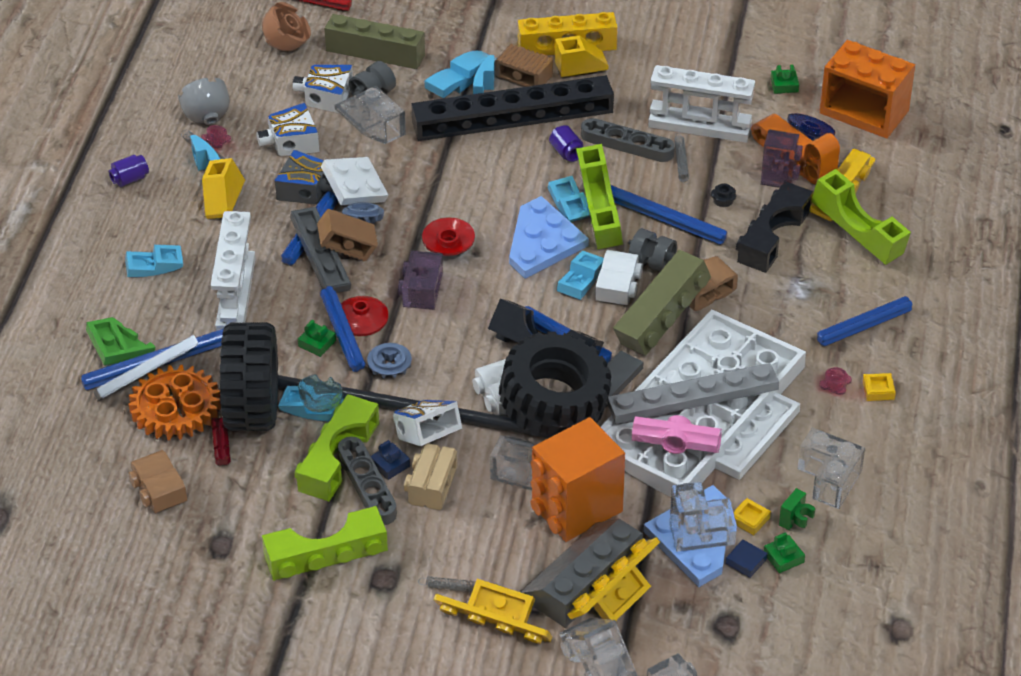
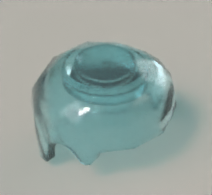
(320, 395)

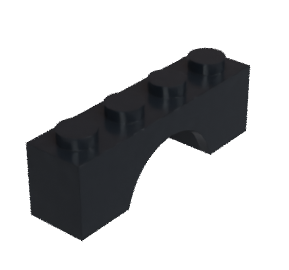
(786, 208)
(517, 322)

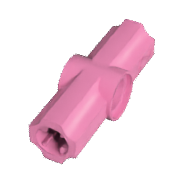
(676, 434)

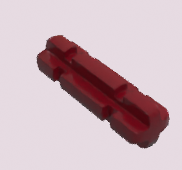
(220, 442)

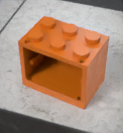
(867, 88)
(577, 479)

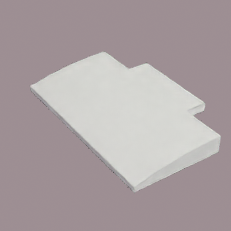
(746, 423)

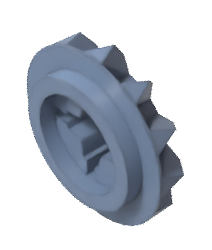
(365, 211)
(389, 352)

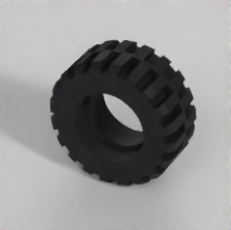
(558, 359)
(249, 376)

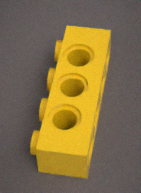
(540, 33)

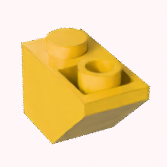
(578, 56)
(221, 187)

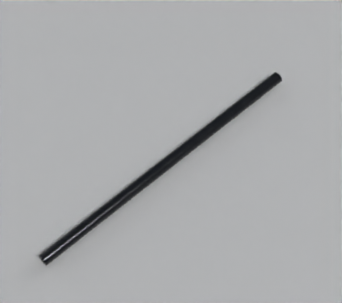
(396, 403)

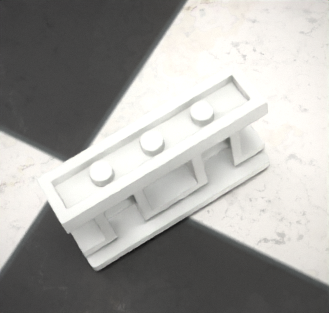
(698, 119)
(233, 269)

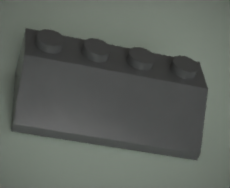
(579, 567)

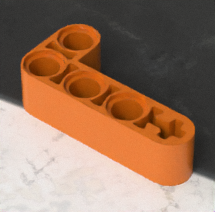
(817, 156)

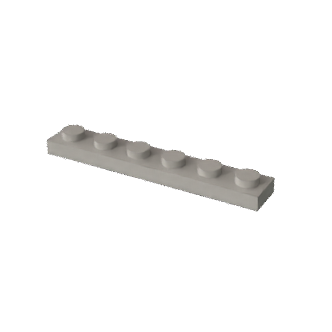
(693, 393)

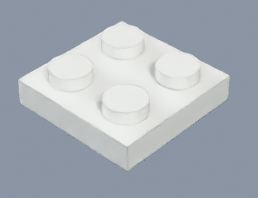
(354, 180)

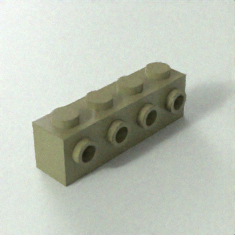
(375, 41)
(662, 302)

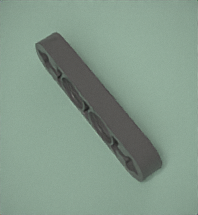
(599, 132)
(370, 479)

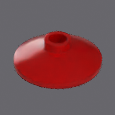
(448, 236)
(365, 315)

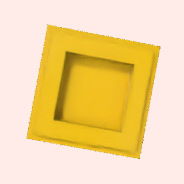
(879, 387)
(751, 516)

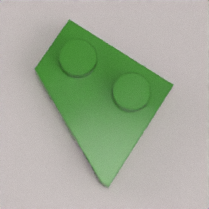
(115, 341)

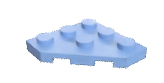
(543, 238)
(697, 564)

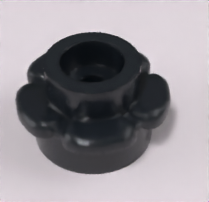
(723, 195)

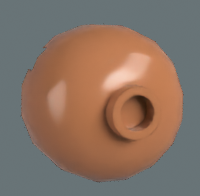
(284, 27)

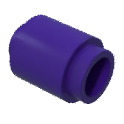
(565, 142)
(128, 170)

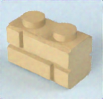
(431, 476)

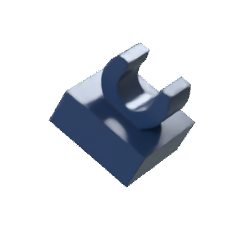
(390, 460)

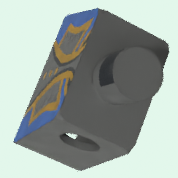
(301, 179)

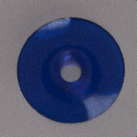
(809, 125)

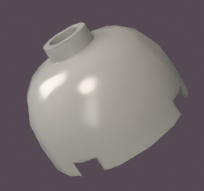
(205, 101)

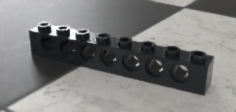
(512, 108)

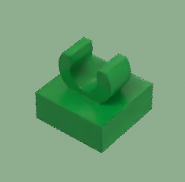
(784, 80)
(316, 338)
(793, 509)
(784, 553)

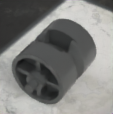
(377, 75)
(652, 250)

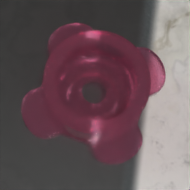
(216, 136)
(835, 380)

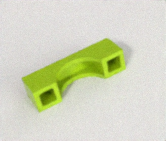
(599, 196)
(838, 200)
(320, 471)
(294, 554)

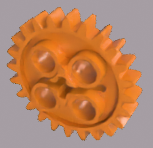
(157, 410)

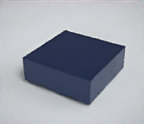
(746, 558)

